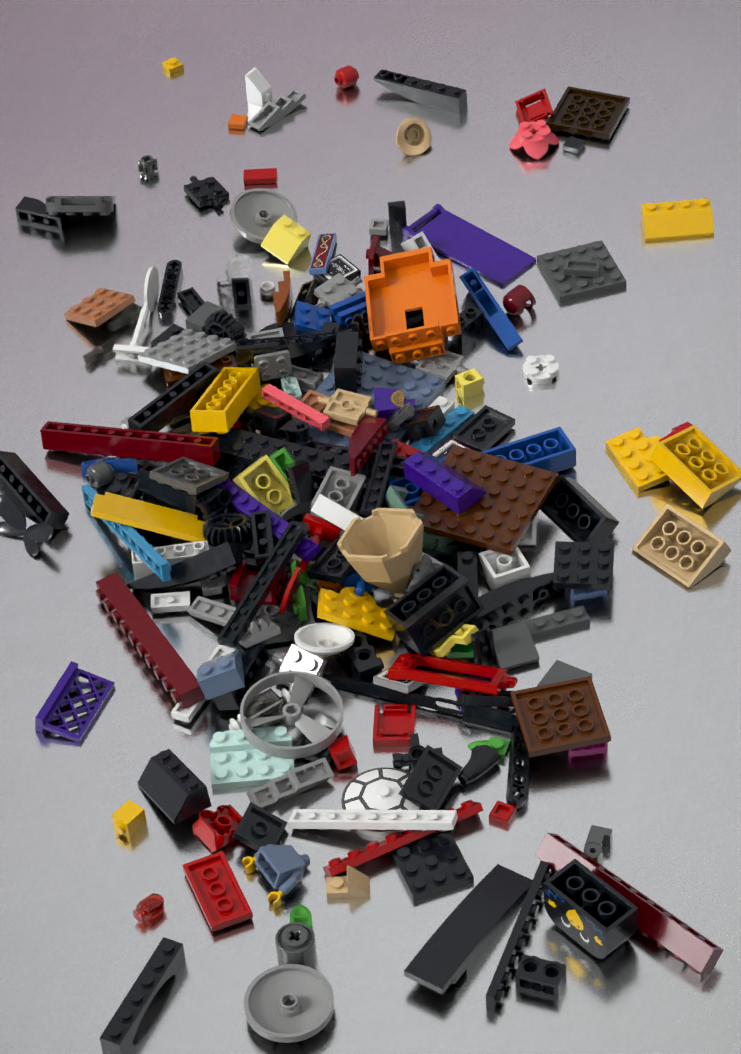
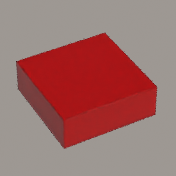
(502, 813)

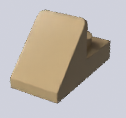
(350, 886)

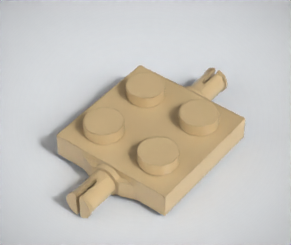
(347, 406)

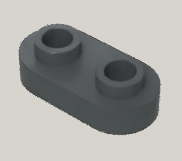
(404, 413)

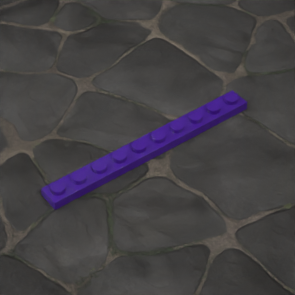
(246, 504)

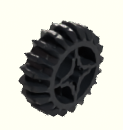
(224, 326)
(228, 528)

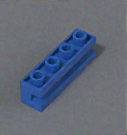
(346, 309)

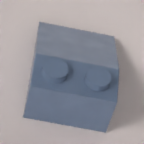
(221, 675)

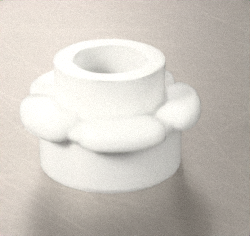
(267, 289)

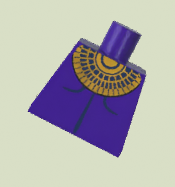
(389, 401)

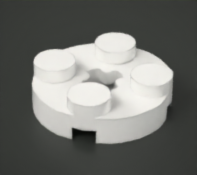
(547, 363)

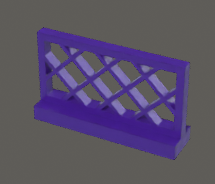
(61, 692)

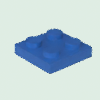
(310, 317)

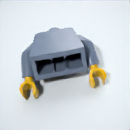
(280, 866)

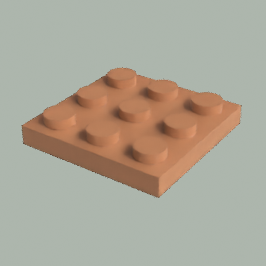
(99, 307)

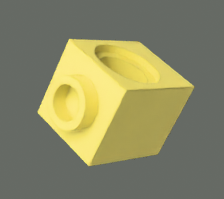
(469, 383)

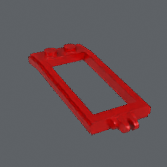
(405, 666)

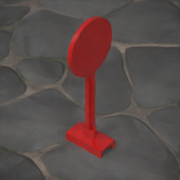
(320, 530)

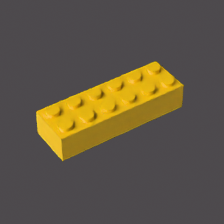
(225, 400)

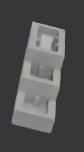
(275, 111)
(291, 784)

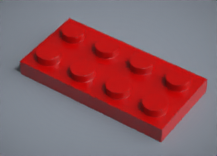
(217, 891)

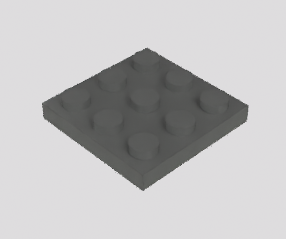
(189, 475)

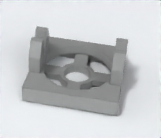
(256, 635)

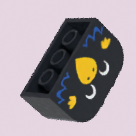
(589, 909)

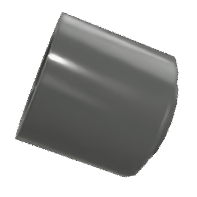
(296, 945)

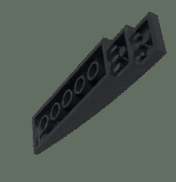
(468, 930)

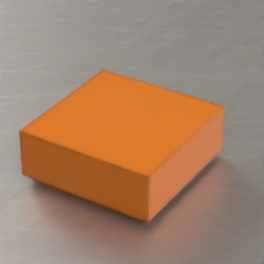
(237, 121)

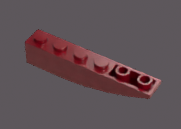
(365, 441)

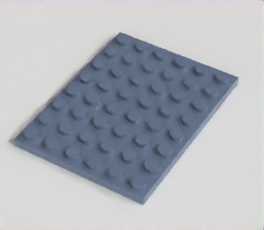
(382, 374)

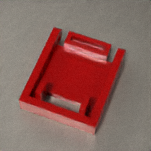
(536, 111)
(393, 725)

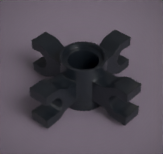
(415, 751)

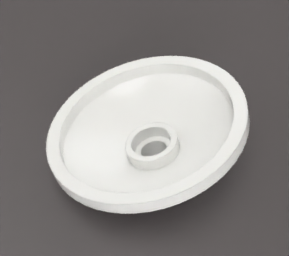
(324, 638)

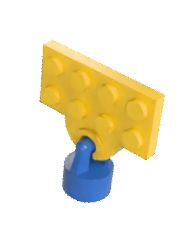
(355, 608)

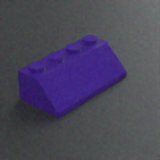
(442, 482)

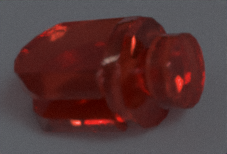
(149, 907)

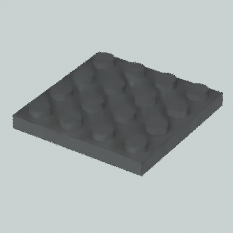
(573, 287)

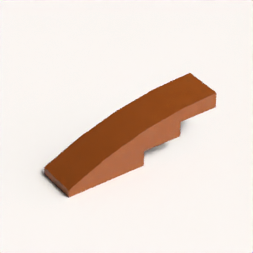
(283, 298)

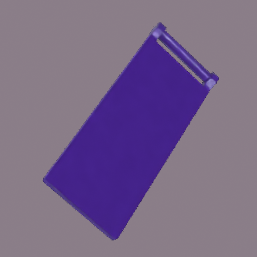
(471, 246)

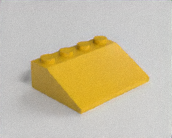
(696, 465)

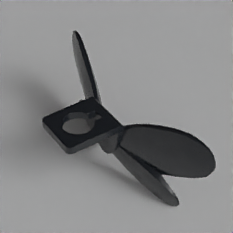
(26, 526)

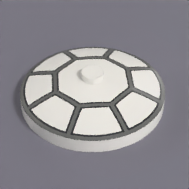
(377, 791)

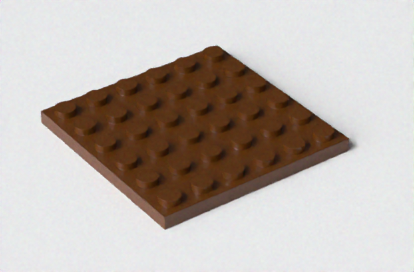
(501, 515)

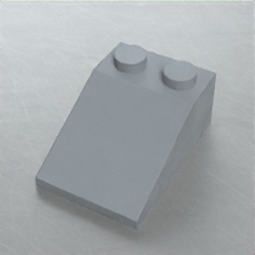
(341, 488)

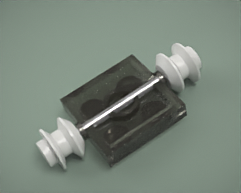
(264, 705)

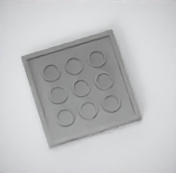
(187, 351)

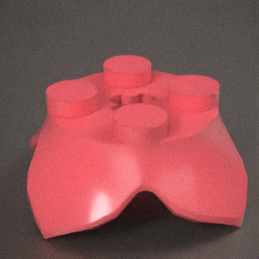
(534, 138)

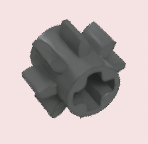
(147, 165)

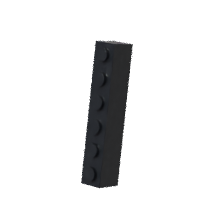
(174, 400)
(31, 491)

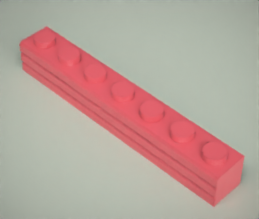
(296, 407)

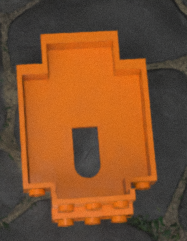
(407, 284)

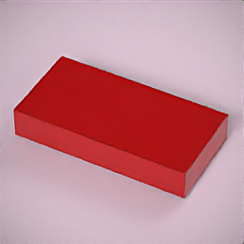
(260, 176)

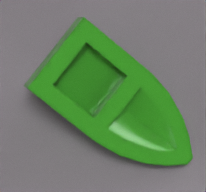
(299, 605)
(500, 745)
(301, 914)

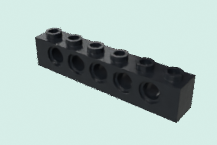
(360, 655)

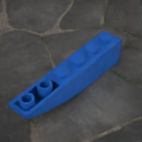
(491, 309)

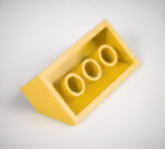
(677, 219)

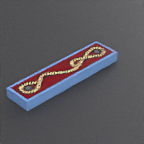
(322, 254)

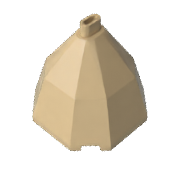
(384, 547)

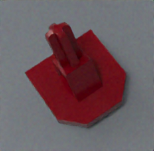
(374, 253)

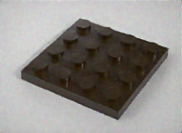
(588, 113)

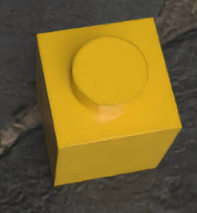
(128, 819)

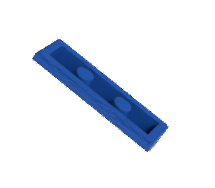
(118, 464)

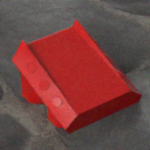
(217, 827)

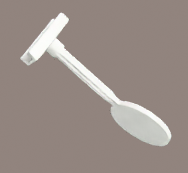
(130, 352)

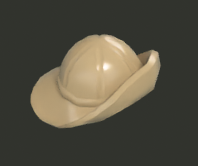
(413, 136)

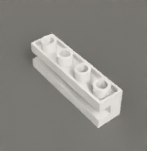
(172, 553)

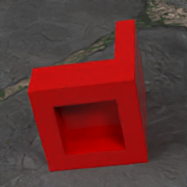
(343, 753)

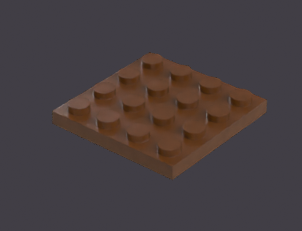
(560, 716)

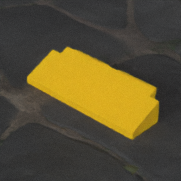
(148, 516)

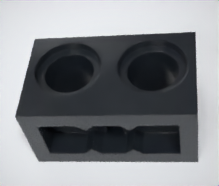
(540, 976)

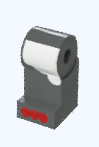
(596, 841)

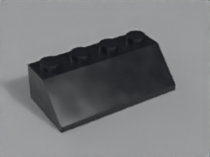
(579, 512)
(173, 787)

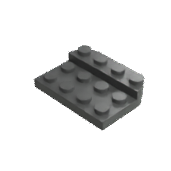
(83, 204)

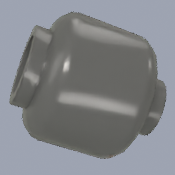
(99, 474)

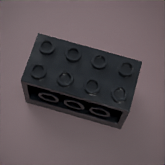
(434, 609)

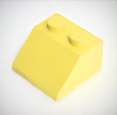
(286, 239)

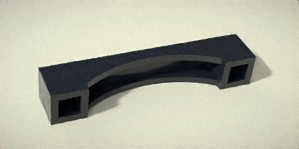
(121, 1030)

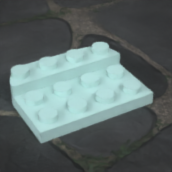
(240, 764)

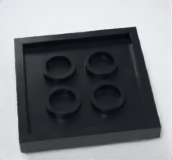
(583, 565)
(431, 866)

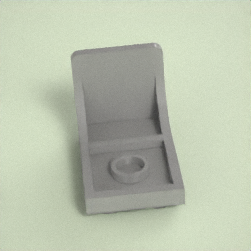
(272, 364)

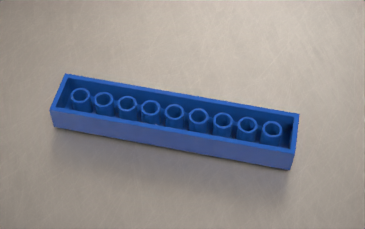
(544, 450)

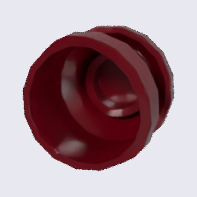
(516, 300)

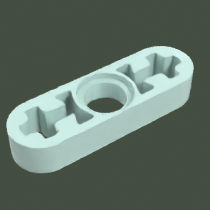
(290, 386)

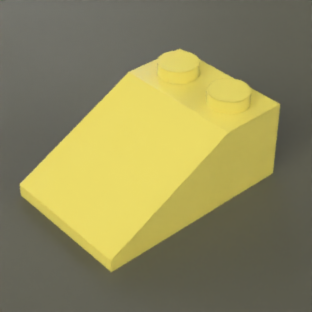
(266, 485)

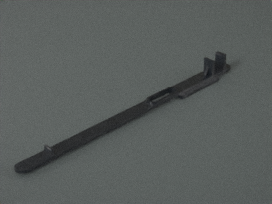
(474, 714)

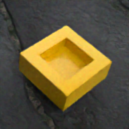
(173, 65)

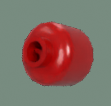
(346, 77)

